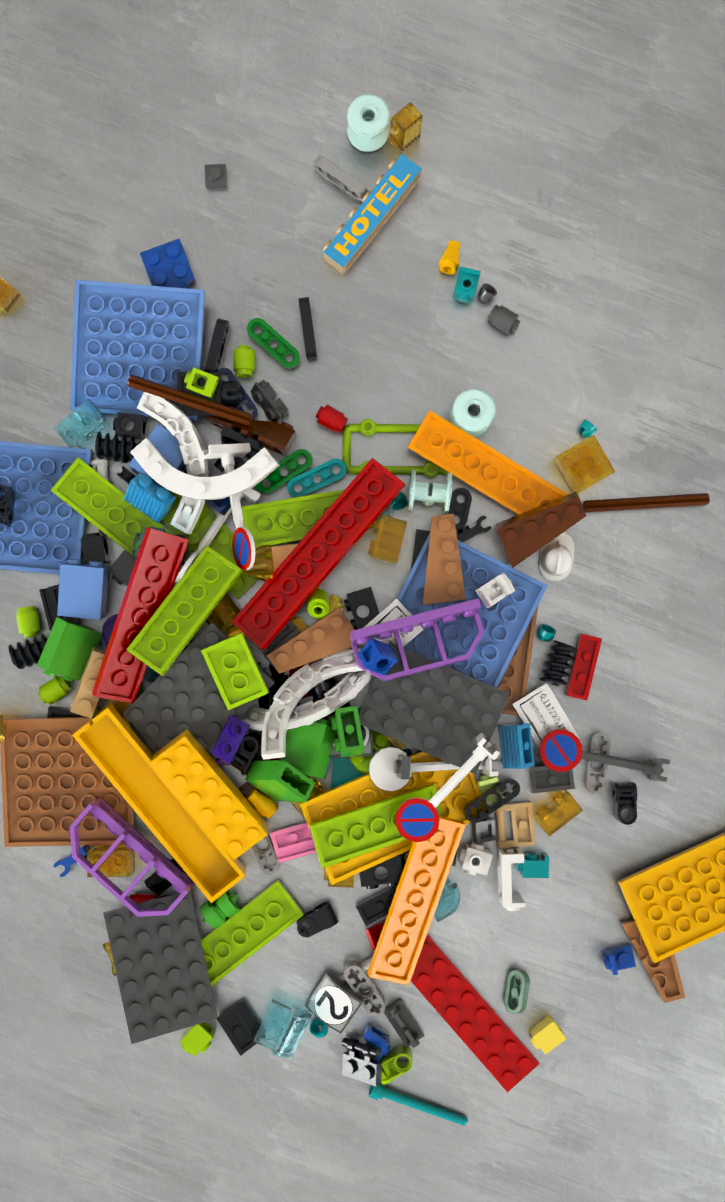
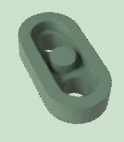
(517, 990)

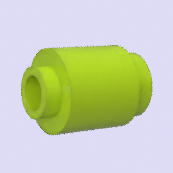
(244, 361)
(318, 604)
(28, 621)
(54, 690)

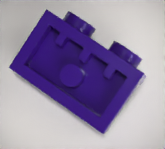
(229, 740)

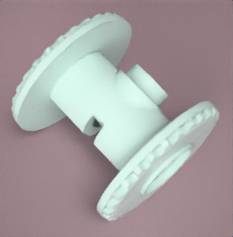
(368, 122)
(478, 402)
(430, 493)

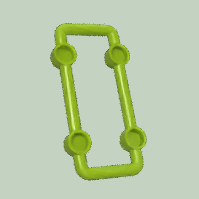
(368, 429)

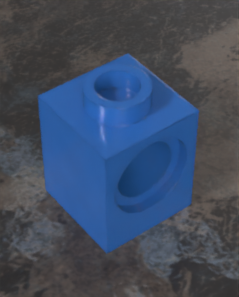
(377, 656)

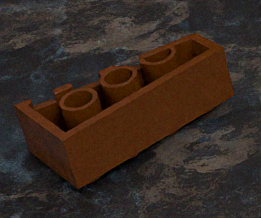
(537, 527)

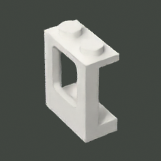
(505, 857)

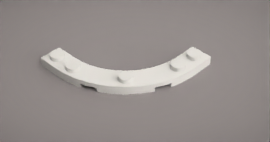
(191, 446)
(204, 487)
(291, 692)
(310, 712)

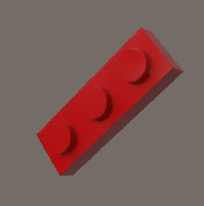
(583, 666)

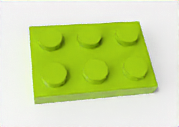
(235, 671)

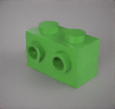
(349, 733)

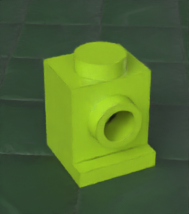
(210, 382)

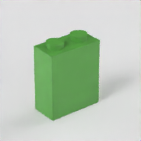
(68, 649)
(310, 747)
(280, 781)

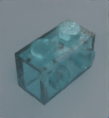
(80, 423)

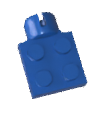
(168, 265)

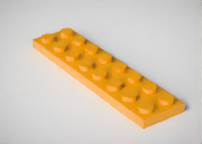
(481, 466)
(415, 903)

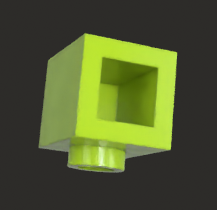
(197, 1038)

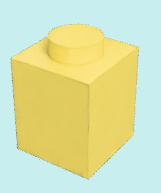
(546, 1034)

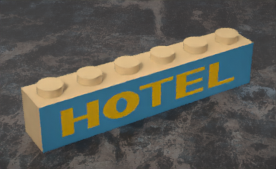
(372, 213)

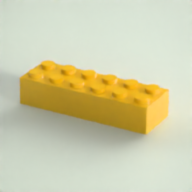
(209, 794)

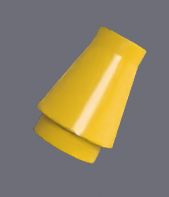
(450, 259)
(263, 804)

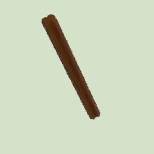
(189, 400)
(646, 502)

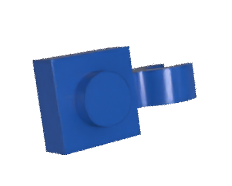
(68, 861)

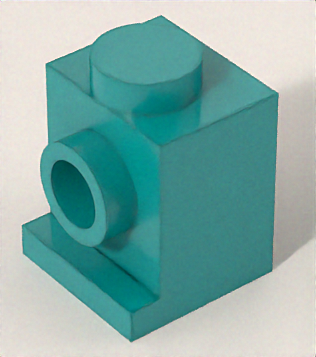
(467, 276)
(534, 866)

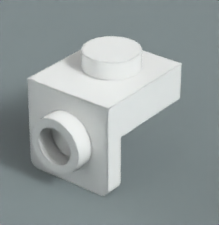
(495, 590)

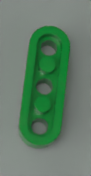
(268, 336)
(293, 467)

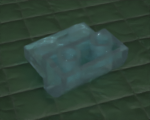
(282, 1029)

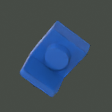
(619, 958)
(378, 1038)

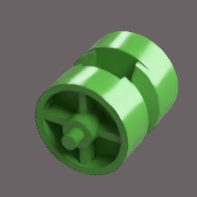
(217, 911)

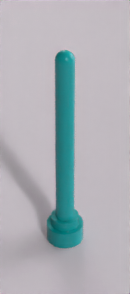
(381, 1092)

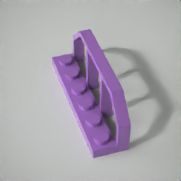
(406, 625)
(133, 840)

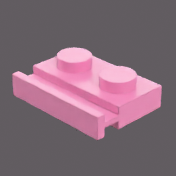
(292, 842)

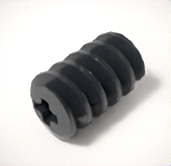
(114, 448)
(28, 654)
(558, 663)

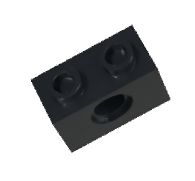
(359, 598)
(392, 877)

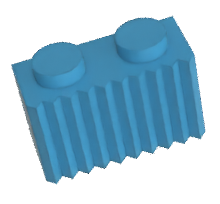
(149, 497)
(516, 745)

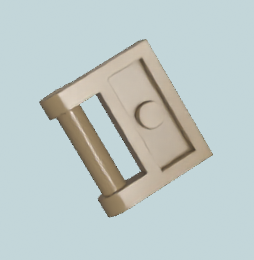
(521, 823)

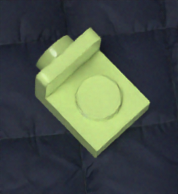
(486, 782)

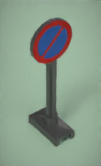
(563, 751)

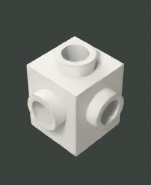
(478, 865)

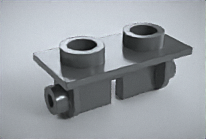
(263, 394)
(404, 1024)

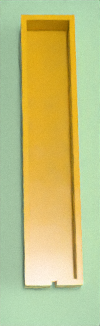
(128, 767)

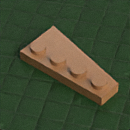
(443, 568)
(317, 641)
(662, 973)

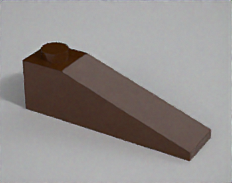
(272, 434)

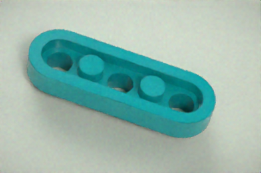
(324, 471)

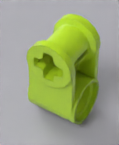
(392, 1066)

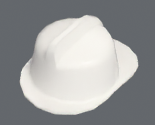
(557, 558)

